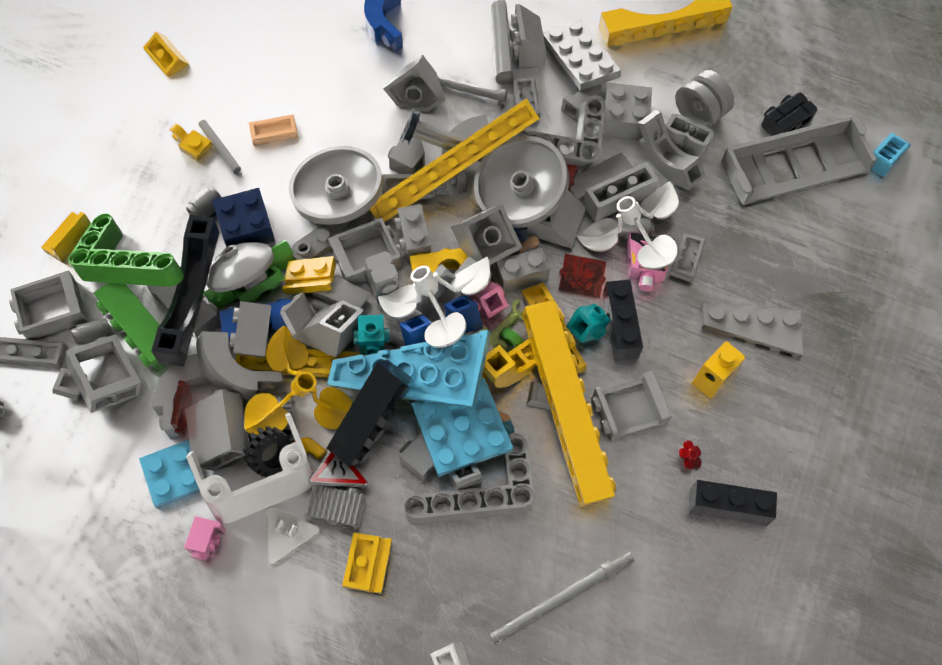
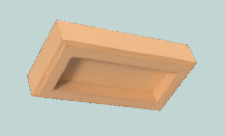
(273, 129)

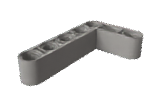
(582, 139)
(480, 496)

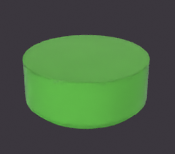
(510, 337)

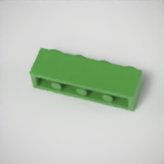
(131, 318)

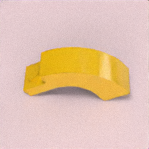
(509, 367)

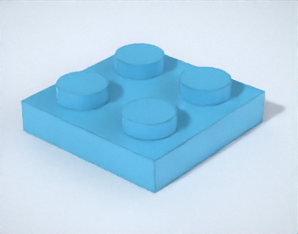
(169, 474)

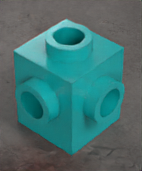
(588, 323)
(371, 334)

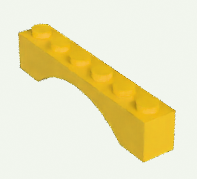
(626, 26)

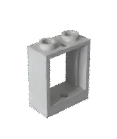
(357, 236)
(41, 288)
(109, 394)

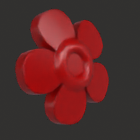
(690, 455)

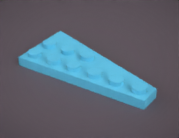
(438, 374)

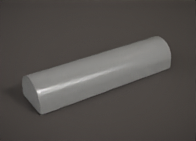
(501, 43)

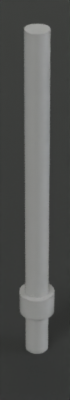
(607, 570)

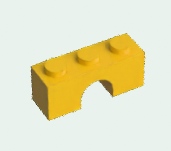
(449, 258)

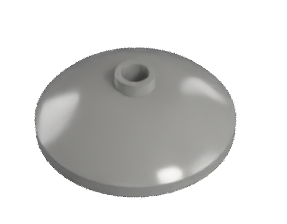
(239, 266)

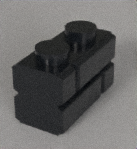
(790, 115)

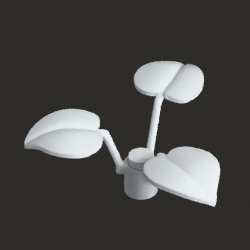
(659, 252)
(450, 328)

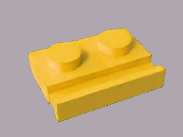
(309, 275)
(367, 563)

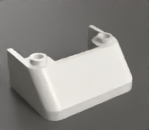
(234, 505)

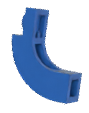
(378, 26)

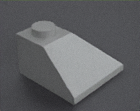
(487, 235)

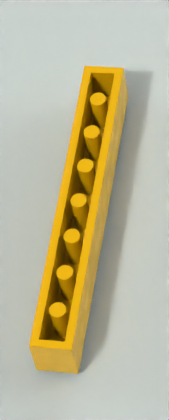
(567, 404)

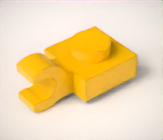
(192, 144)

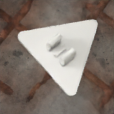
(286, 533)

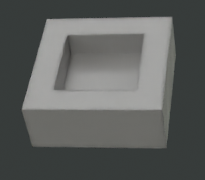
(65, 385)

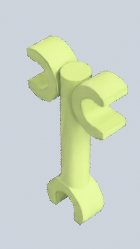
(507, 322)

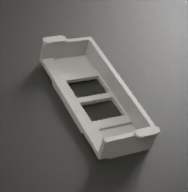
(838, 143)

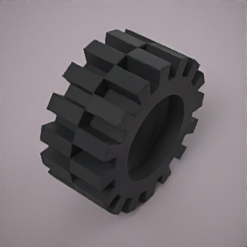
(259, 444)

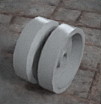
(705, 98)

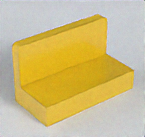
(66, 236)

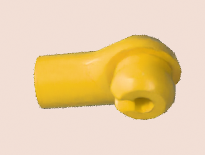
(313, 448)

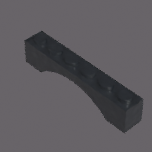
(177, 327)

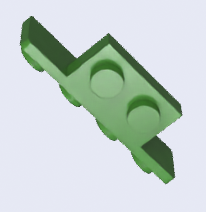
(282, 255)

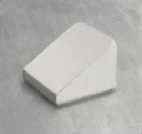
(451, 655)

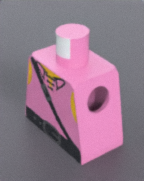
(635, 270)

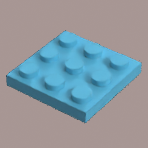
(462, 435)

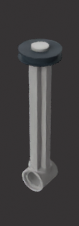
(430, 133)

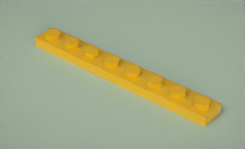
(455, 160)

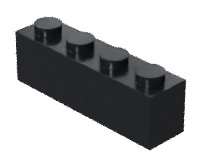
(369, 413)

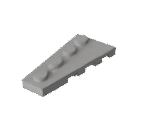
(766, 326)

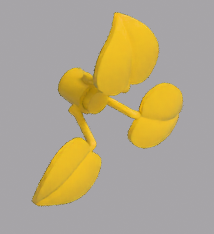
(290, 354)

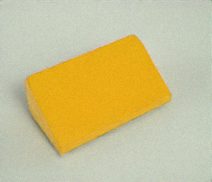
(165, 54)

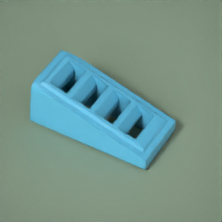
(888, 155)

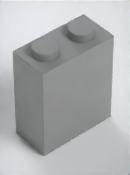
(217, 429)

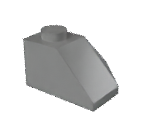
(416, 86)

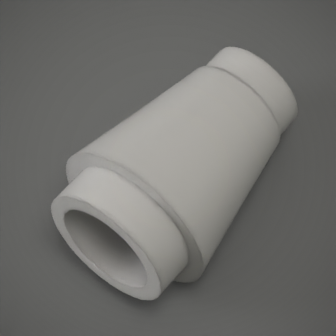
(90, 331)

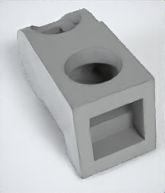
(572, 104)

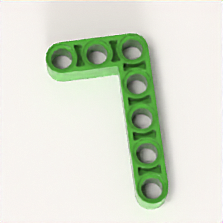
(98, 261)

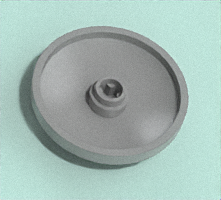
(525, 177)
(336, 185)

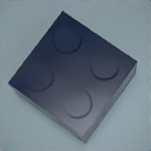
(243, 218)

